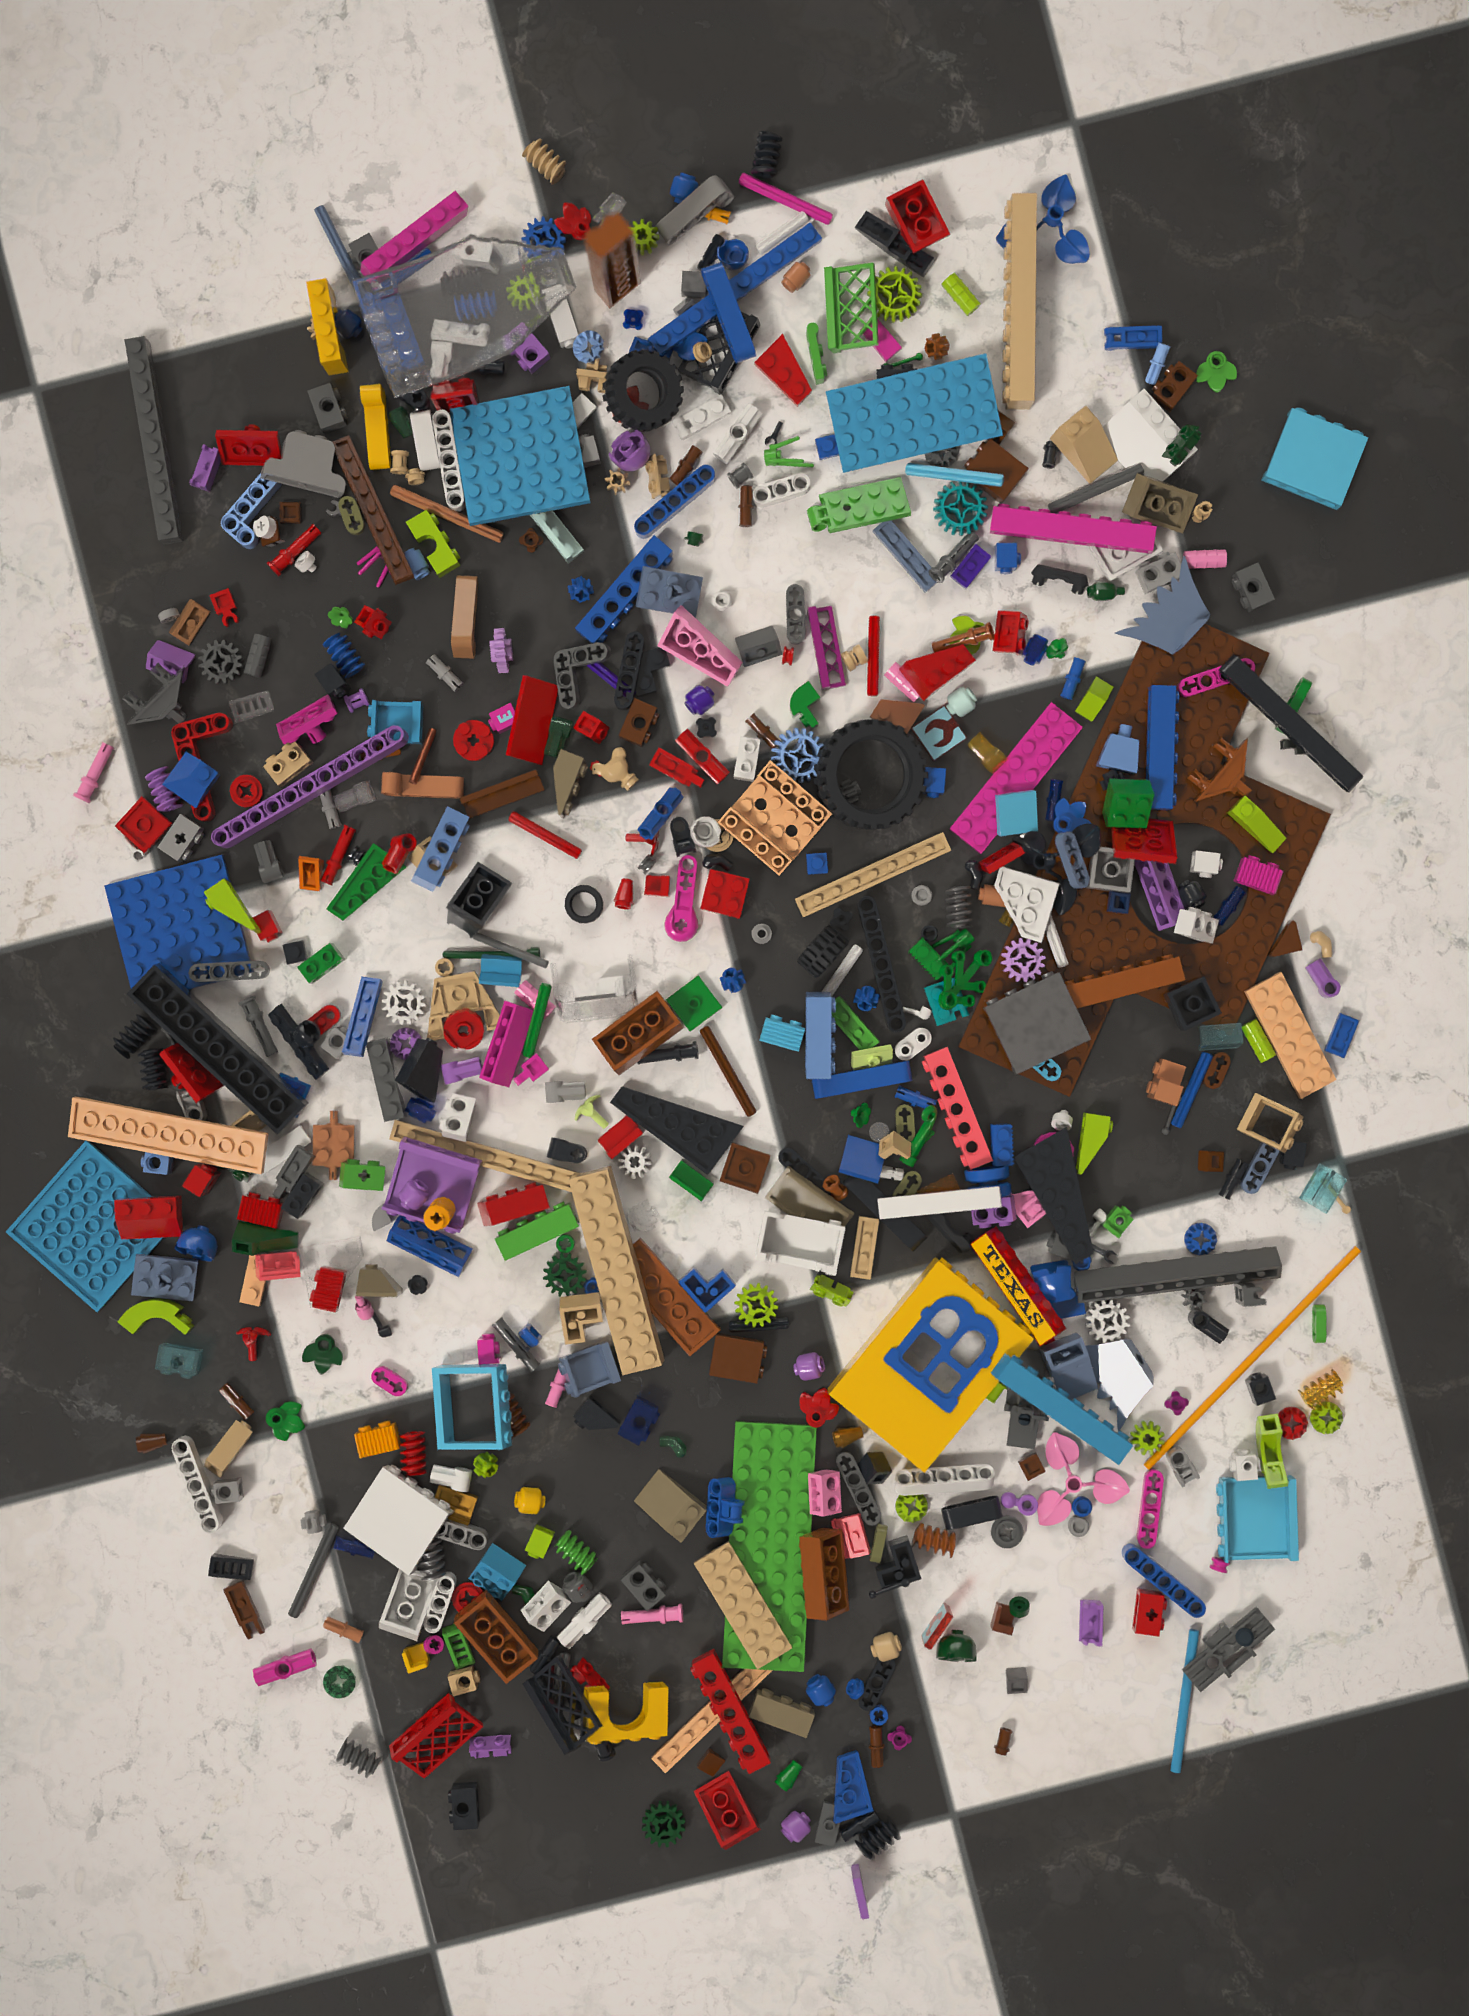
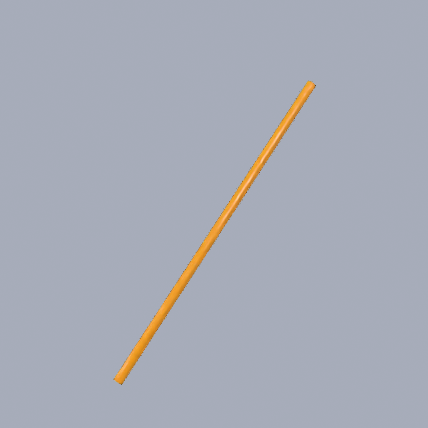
(1252, 1357)

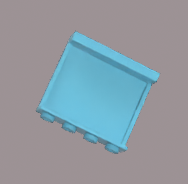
(1315, 458)
(1257, 1520)

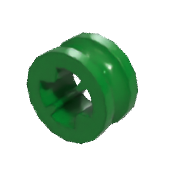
(561, 1238)

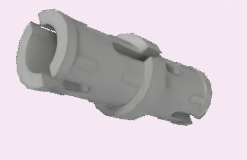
(444, 672)
(330, 809)

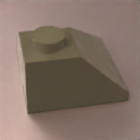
(376, 1283)

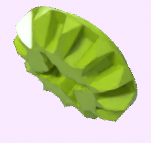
(1332, 1425)
(914, 1515)

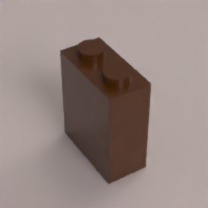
(996, 460)
(737, 1358)

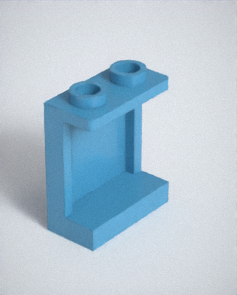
(403, 714)

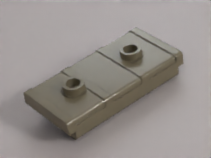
(803, 1199)

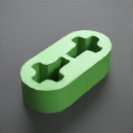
(1319, 1323)

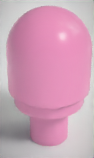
(363, 1308)

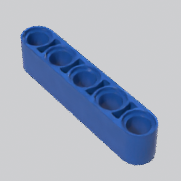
(728, 312)
(678, 492)
(862, 1079)
(1172, 1584)

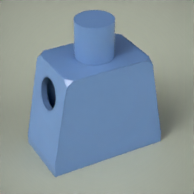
(1120, 752)

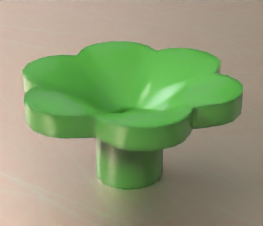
(340, 617)

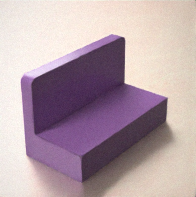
(170, 658)

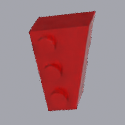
(935, 670)
(513, 1204)

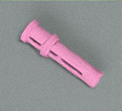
(89, 782)
(662, 1614)

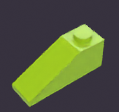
(1256, 823)
(227, 901)
(1092, 1136)

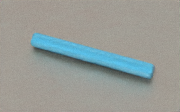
(954, 474)

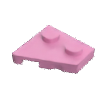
(1028, 1207)

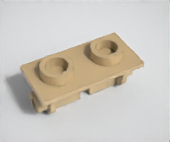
(655, 468)

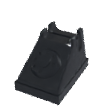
(476, 899)

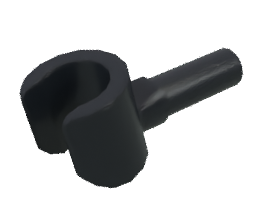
(774, 435)
(1106, 1254)
(383, 1331)

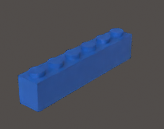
(1161, 744)

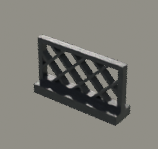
(728, 365)
(553, 1713)

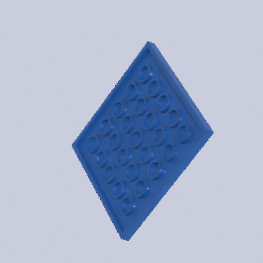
(169, 922)

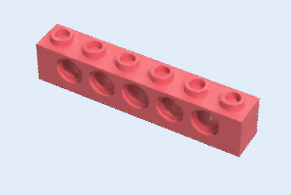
(981, 1154)

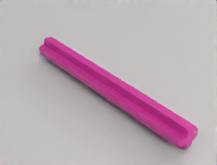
(785, 198)

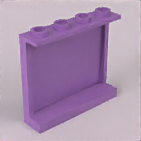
(444, 1173)

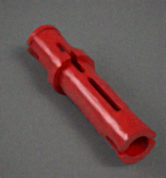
(338, 854)

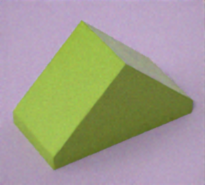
(1094, 699)

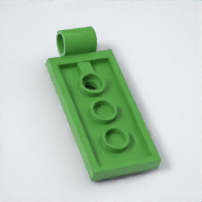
(868, 505)

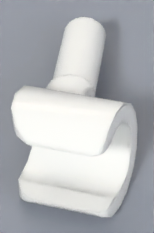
(133, 849)
(924, 1012)
(1100, 1216)

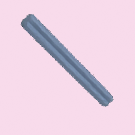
(336, 243)

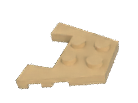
(456, 993)

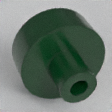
(1019, 1607)

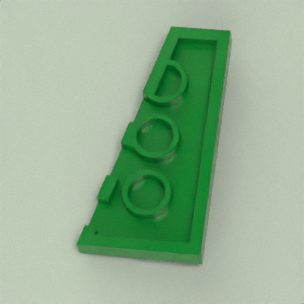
(362, 883)

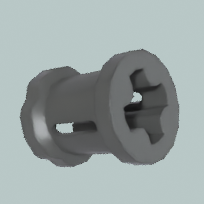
(740, 475)

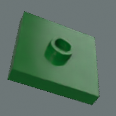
(694, 1003)

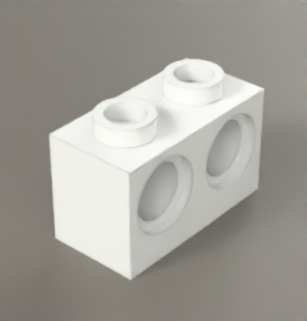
(747, 759)
(1196, 925)
(463, 1117)
(546, 1606)

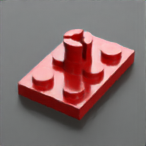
(247, 446)
(190, 1073)

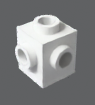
(1249, 1470)

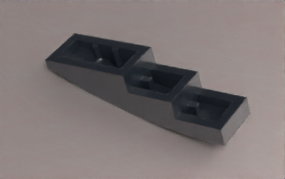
(893, 243)

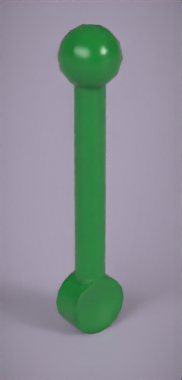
(918, 357)

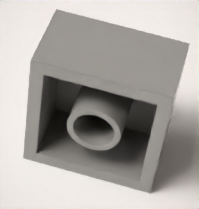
(1110, 872)

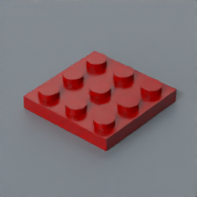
(1146, 844)

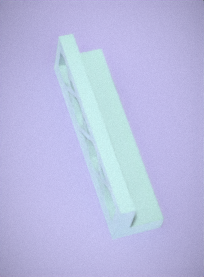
(558, 535)

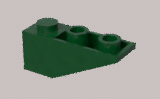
(259, 1239)

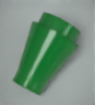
(788, 1776)

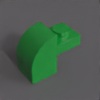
(800, 702)

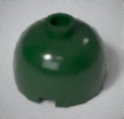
(956, 1647)

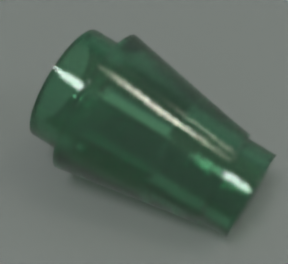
(401, 421)

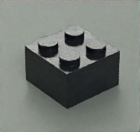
(1192, 1003)

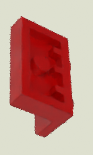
(1010, 632)

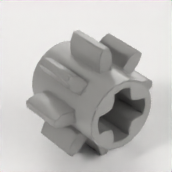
(313, 1521)

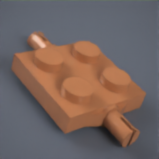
(332, 1144)

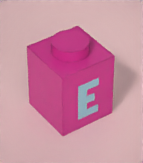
(502, 718)

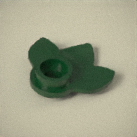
(322, 1356)

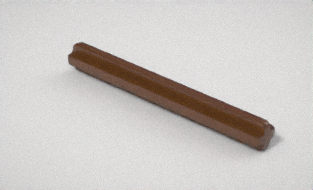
(728, 1071)

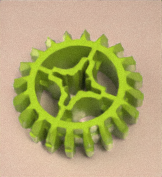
(901, 297)

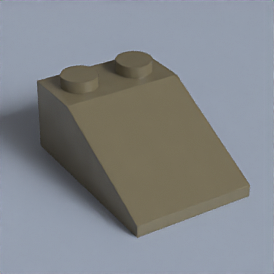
(1159, 503)
(670, 1505)

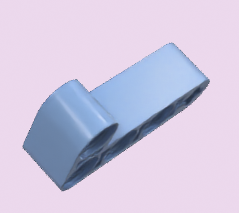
(255, 505)

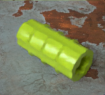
(961, 294)
(1258, 1040)

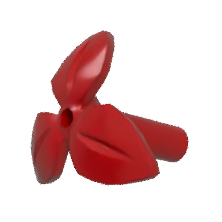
(637, 838)
(249, 1338)

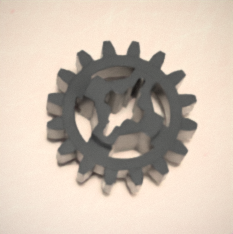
(211, 663)

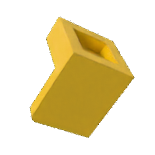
(415, 1657)

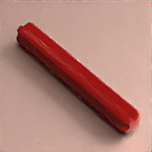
(873, 656)
(545, 835)

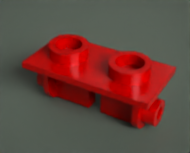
(584, 1672)

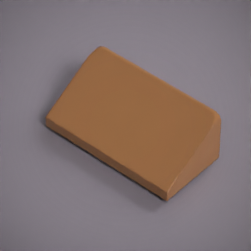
(189, 622)

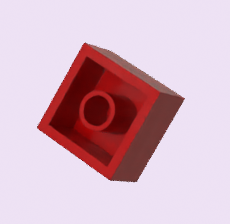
(724, 894)

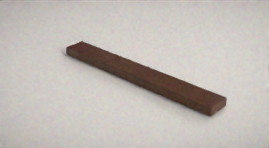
(372, 510)

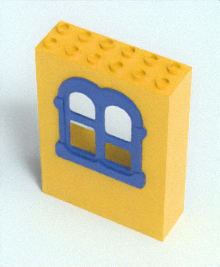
(903, 1402)

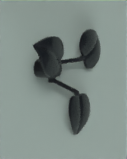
(1034, 844)

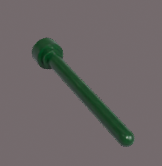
(477, 954)

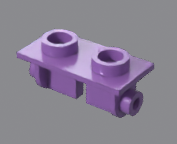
(481, 1746)

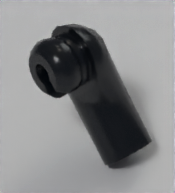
(716, 859)
(977, 873)

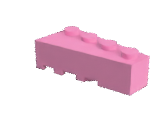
(699, 647)

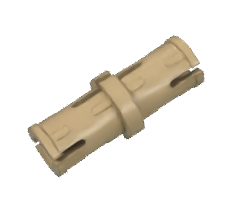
(1202, 512)

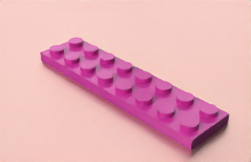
(1021, 772)

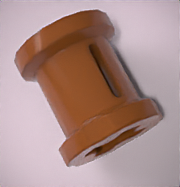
(833, 1185)

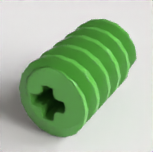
(575, 1552)

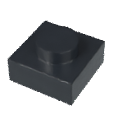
(295, 952)

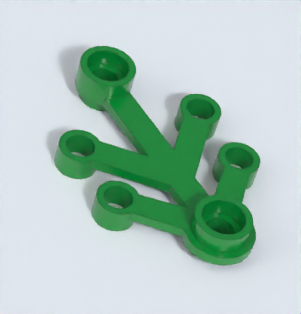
(948, 997)

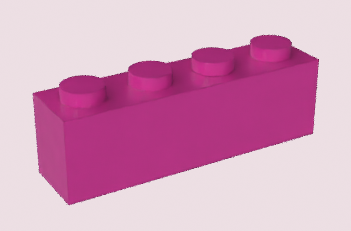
(506, 1044)

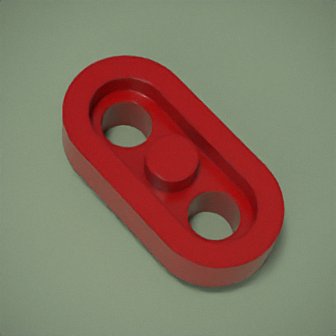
(322, 1020)

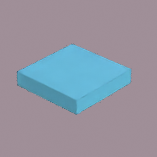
(1016, 812)

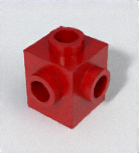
(373, 622)

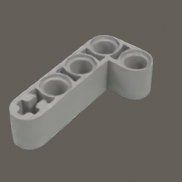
(693, 208)

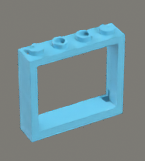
(443, 1406)

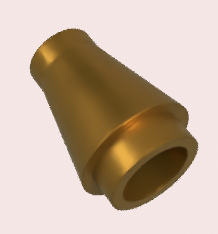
(846, 1436)

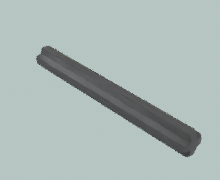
(1095, 489)
(313, 1570)

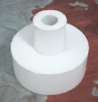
(305, 562)
(1061, 1120)

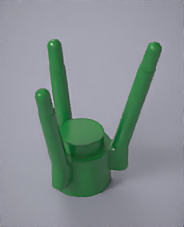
(962, 940)

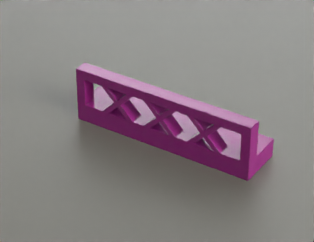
(819, 650)

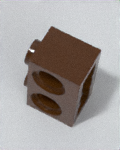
(1175, 387)

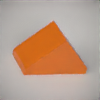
(310, 873)

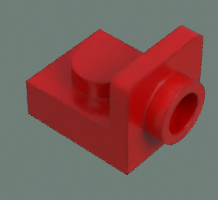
(591, 727)

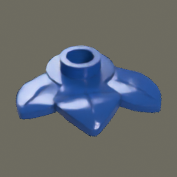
(685, 347)
(1071, 814)

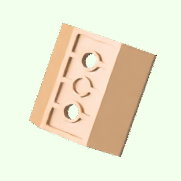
(765, 829)

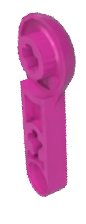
(683, 906)

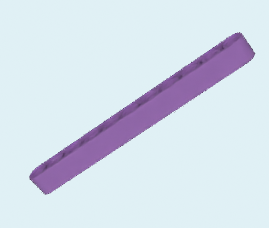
(300, 787)

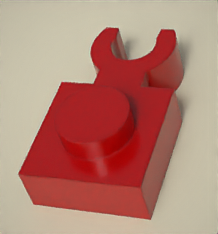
(224, 604)

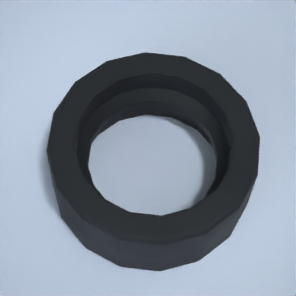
(569, 909)

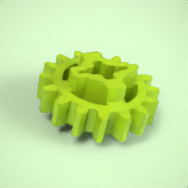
(760, 1297)

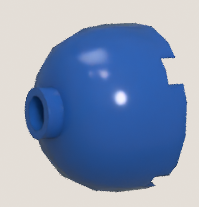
(197, 1243)

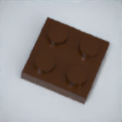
(744, 1168)

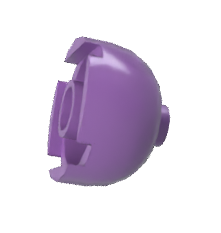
(630, 451)

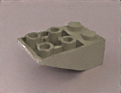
(567, 775)

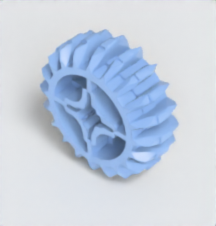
(796, 763)

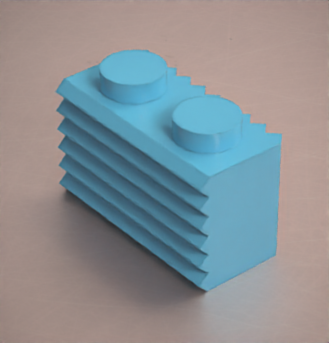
(782, 1033)

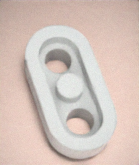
(911, 1041)

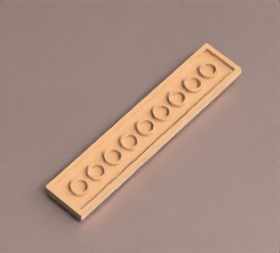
(168, 1135)

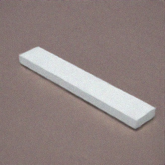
(939, 1202)

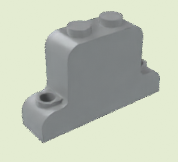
(305, 465)

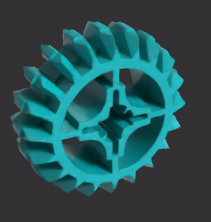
(952, 508)

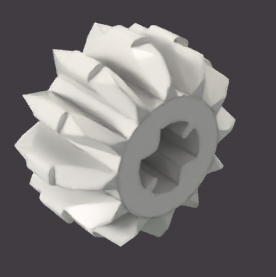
(642, 1160)

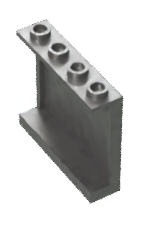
(1036, 1022)

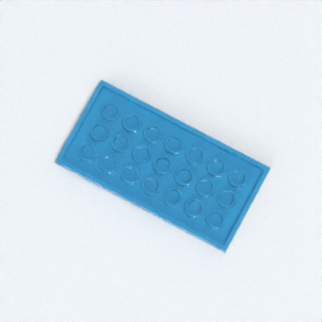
(914, 413)

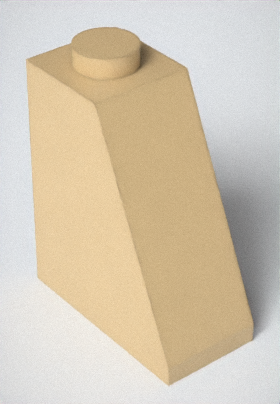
(228, 1448)

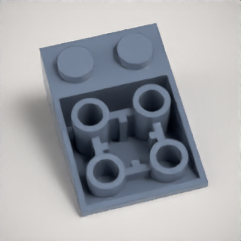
(1069, 1365)

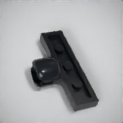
(301, 1039)

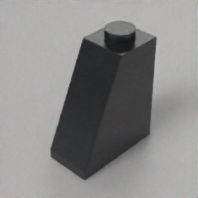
(422, 1070)

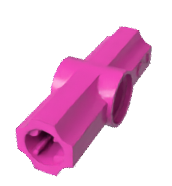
(296, 1662)

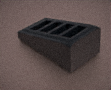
(230, 1574)

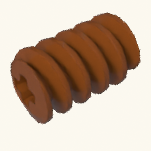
(934, 1539)

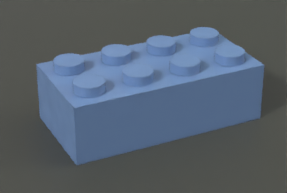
(818, 1035)

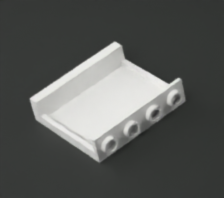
(398, 1518)

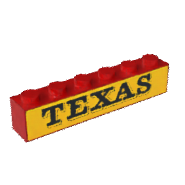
(1018, 1286)

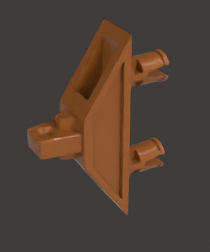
(1228, 777)

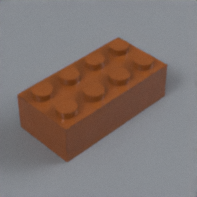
(638, 1033)
(824, 1573)
(496, 1636)

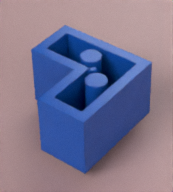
(707, 1293)

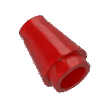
(624, 895)

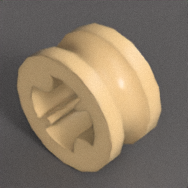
(442, 961)

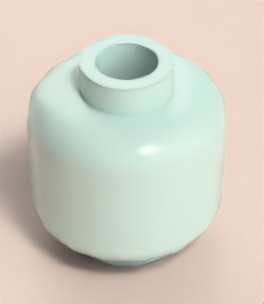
(961, 701)

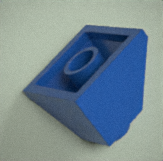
(191, 779)

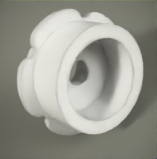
(716, 600)

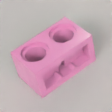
(824, 1492)

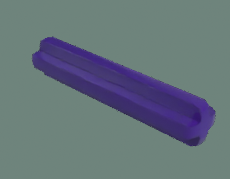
(607, 675)

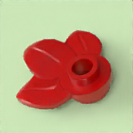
(574, 220)
(819, 1405)

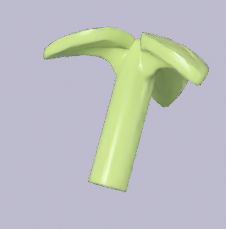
(588, 1110)

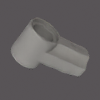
(562, 1091)

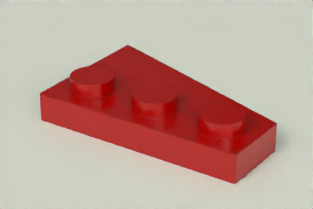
(784, 371)

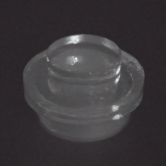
(878, 1131)

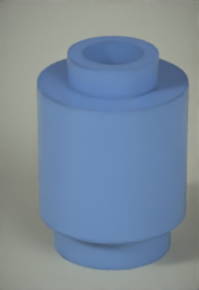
(417, 563)

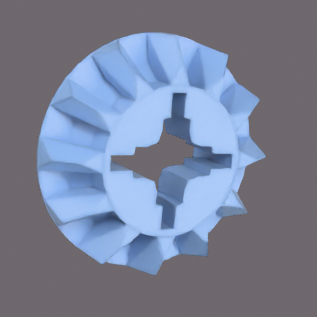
(580, 345)

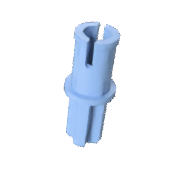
(1157, 363)

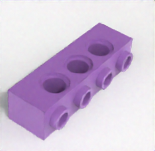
(1160, 892)

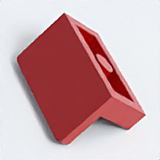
(620, 1136)

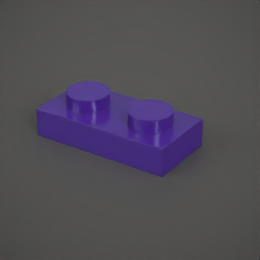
(970, 566)

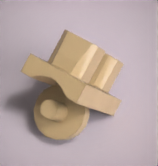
(586, 376)

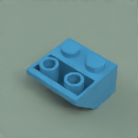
(497, 1572)

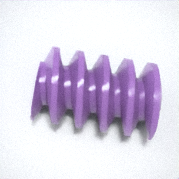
(164, 795)

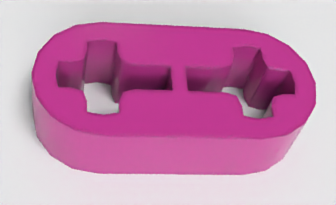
(386, 1385)

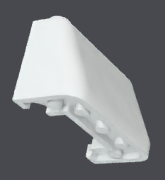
(800, 1241)

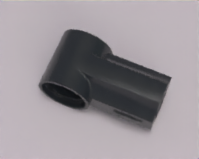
(1208, 1326)

